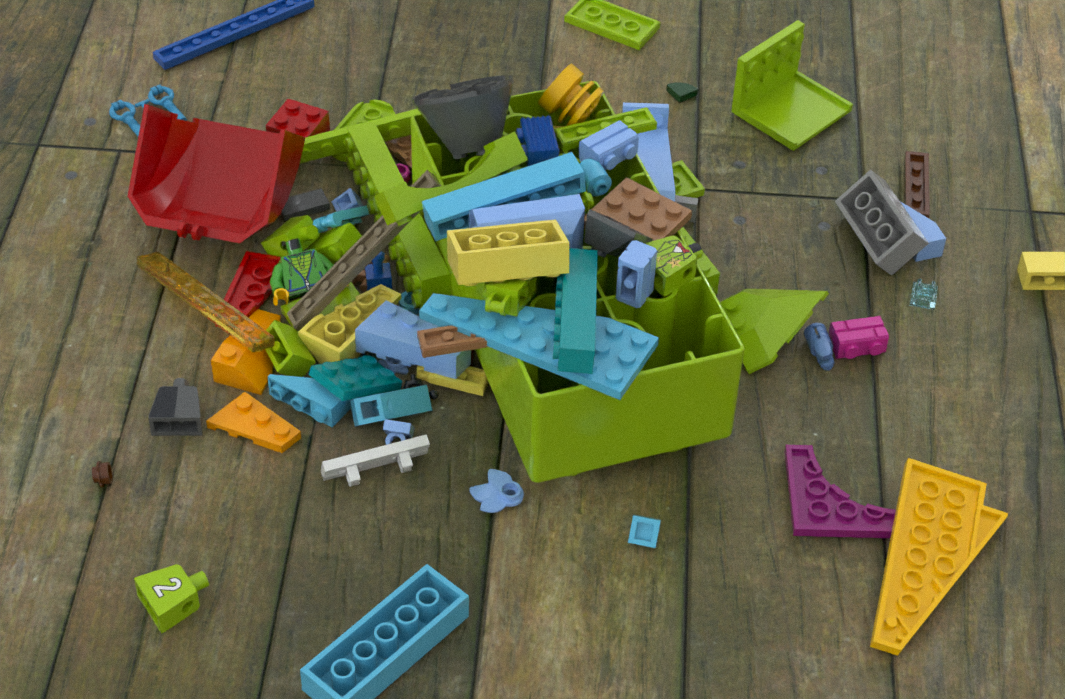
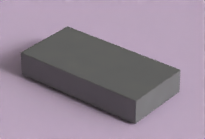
(305, 204)

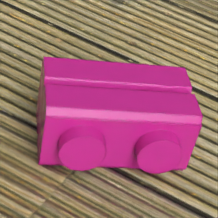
(858, 337)

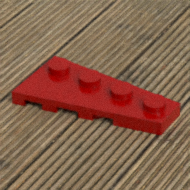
(251, 282)

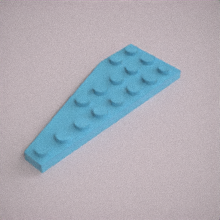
(530, 335)

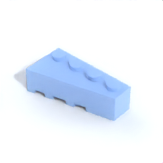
(393, 334)

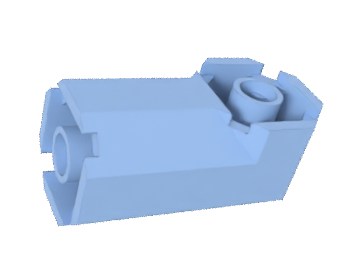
(566, 210)

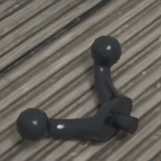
(433, 394)

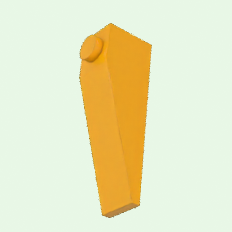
(240, 367)

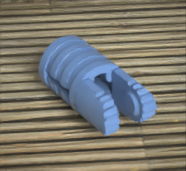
(820, 345)

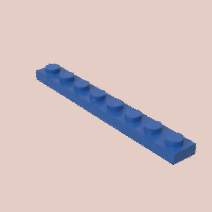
(229, 31)

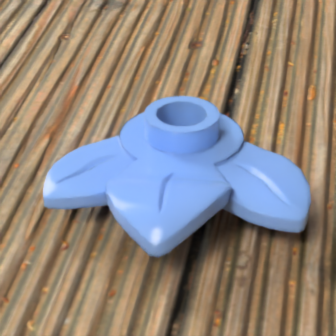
(498, 492)

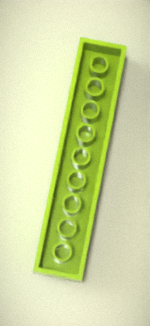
(413, 246)

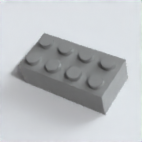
(881, 222)

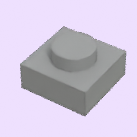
(690, 203)

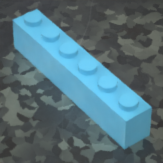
(539, 181)

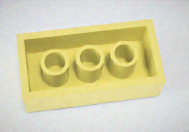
(507, 252)

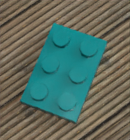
(355, 377)

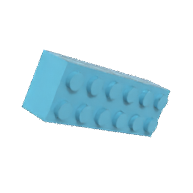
(387, 639)

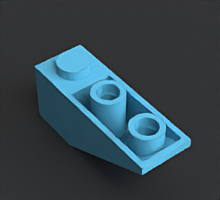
(309, 397)
(390, 405)

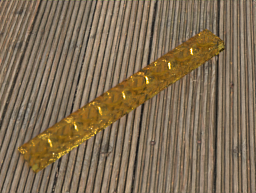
(206, 302)

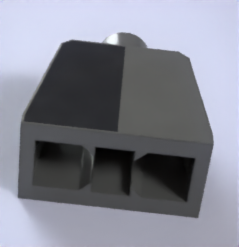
(176, 411)

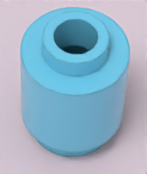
(596, 178)

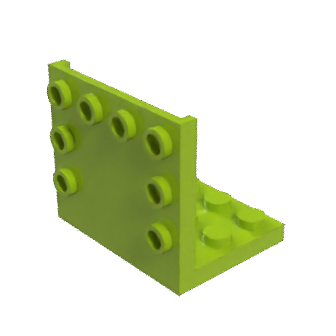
(778, 96)

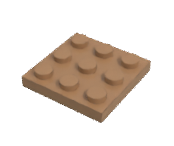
(643, 210)

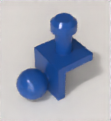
(378, 272)

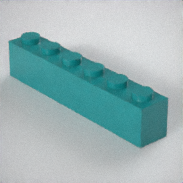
(576, 313)

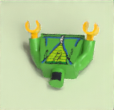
(297, 272)

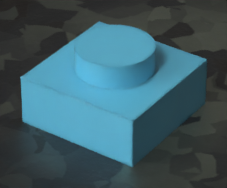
(644, 531)

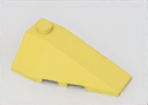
(333, 335)

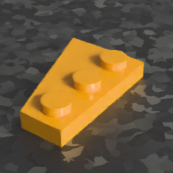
(256, 422)

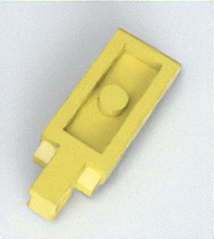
(471, 380)

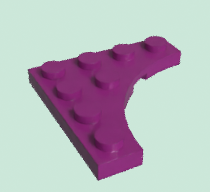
(825, 508)

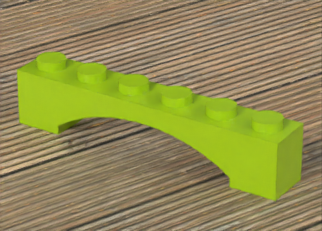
(402, 200)

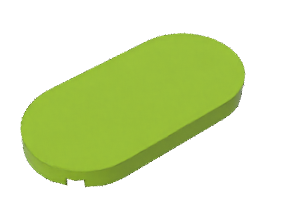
(362, 113)

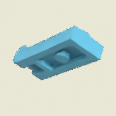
(341, 218)

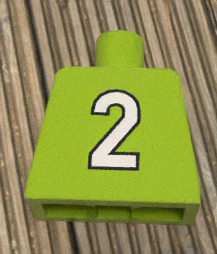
(170, 594)

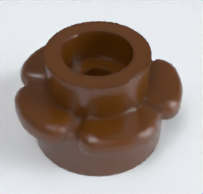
(102, 473)

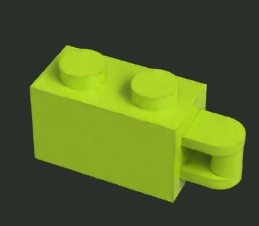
(508, 296)

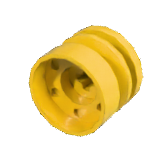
(570, 96)

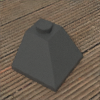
(609, 235)

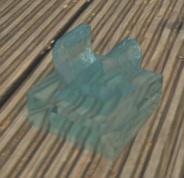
(923, 294)

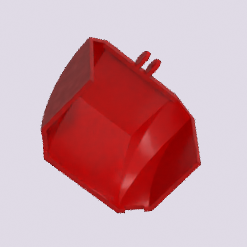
(211, 176)

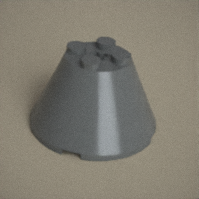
(468, 113)

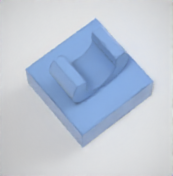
(397, 429)

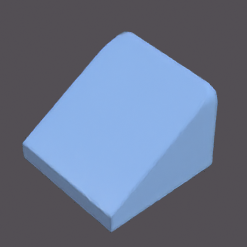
(347, 200)

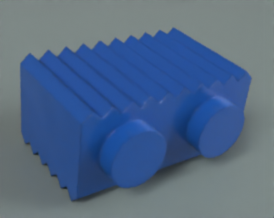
(537, 139)

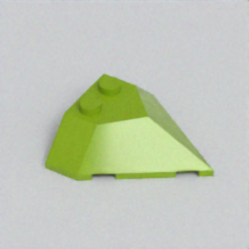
(768, 320)

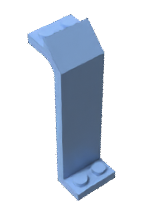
(655, 148)

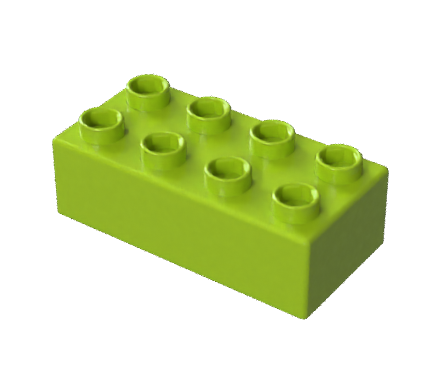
(677, 398)

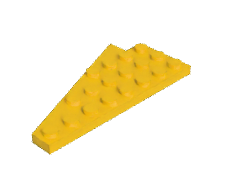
(932, 543)

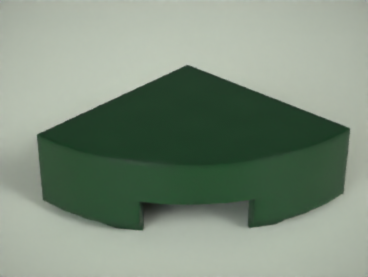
(681, 91)

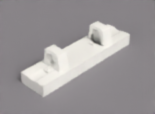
(354, 463)

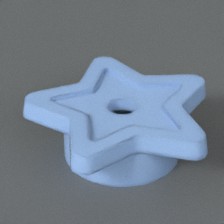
(396, 368)

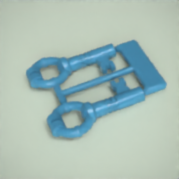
(128, 116)

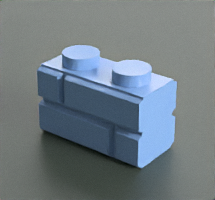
(610, 145)
(636, 274)

